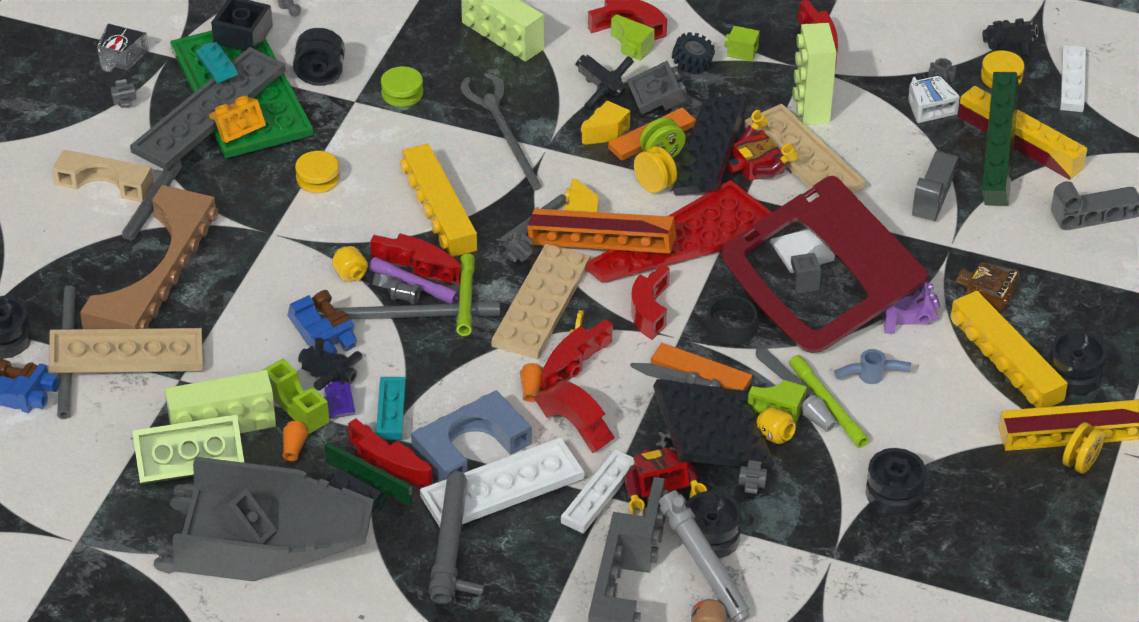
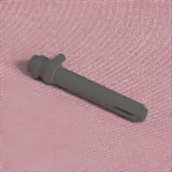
(444, 572)

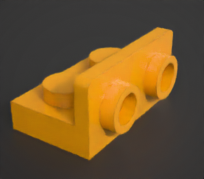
(238, 118)

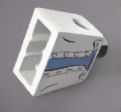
(932, 98)

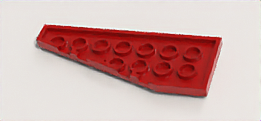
(700, 230)

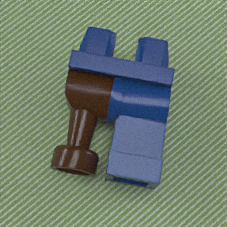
(332, 328)
(28, 386)

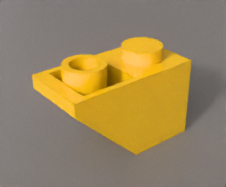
(605, 124)
(581, 198)

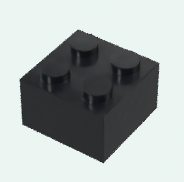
(242, 24)

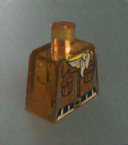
(992, 282)

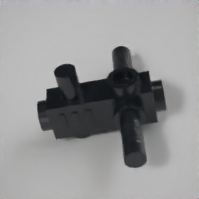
(1005, 33)
(607, 82)
(328, 366)

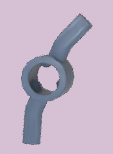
(872, 367)

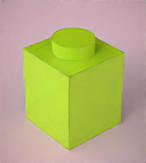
(742, 43)

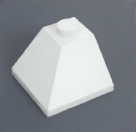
(801, 243)

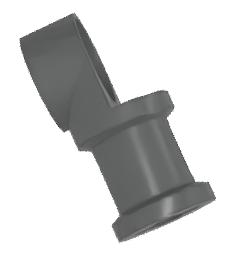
(398, 289)

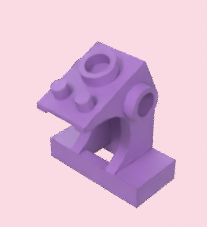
(914, 309)

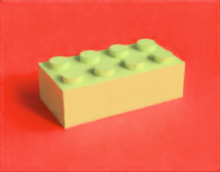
(507, 24)
(815, 73)
(240, 395)
(170, 450)

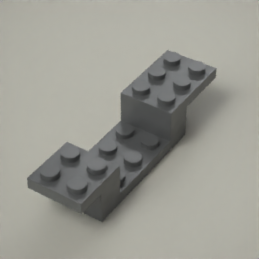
(628, 546)

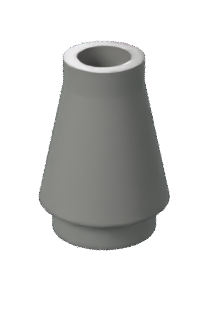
(817, 412)

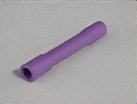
(437, 290)

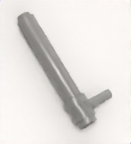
(683, 522)

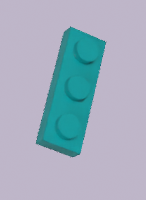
(216, 62)
(391, 408)

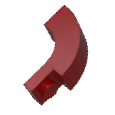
(645, 311)

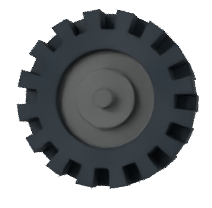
(693, 53)

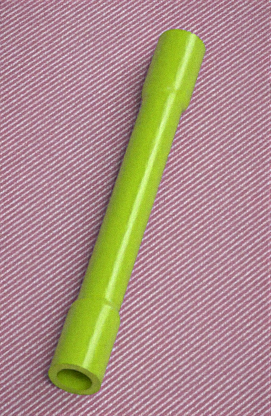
(464, 318)
(850, 427)

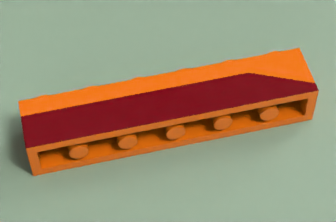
(602, 230)

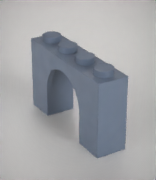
(488, 415)

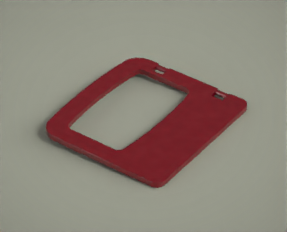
(859, 242)

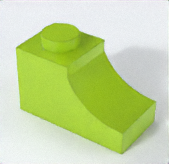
(634, 36)
(784, 396)

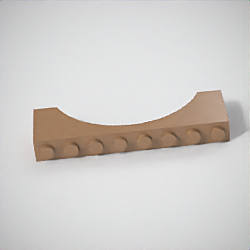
(187, 220)

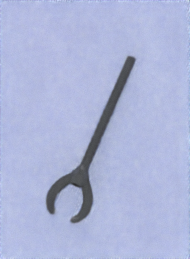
(491, 103)

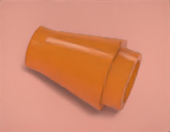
(530, 381)
(293, 439)

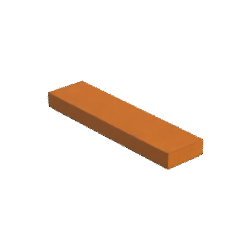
(629, 144)
(685, 361)

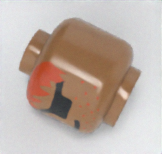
(708, 611)

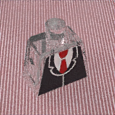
(121, 47)

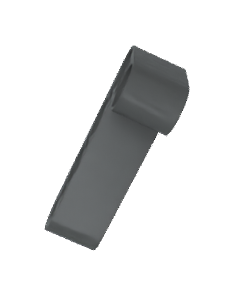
(933, 188)
(1092, 209)

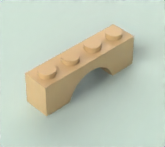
(78, 169)

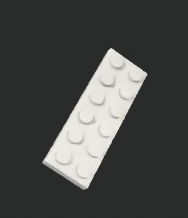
(510, 480)

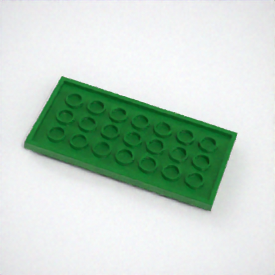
(278, 102)

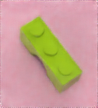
(301, 405)

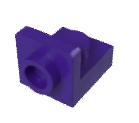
(339, 400)

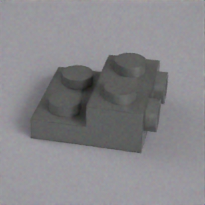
(657, 88)

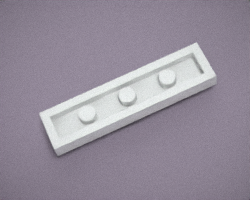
(1073, 78)
(597, 492)

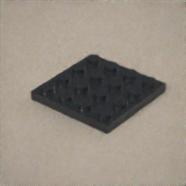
(712, 424)

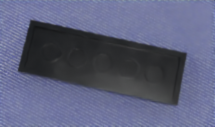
(710, 144)

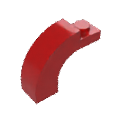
(635, 10)
(579, 408)

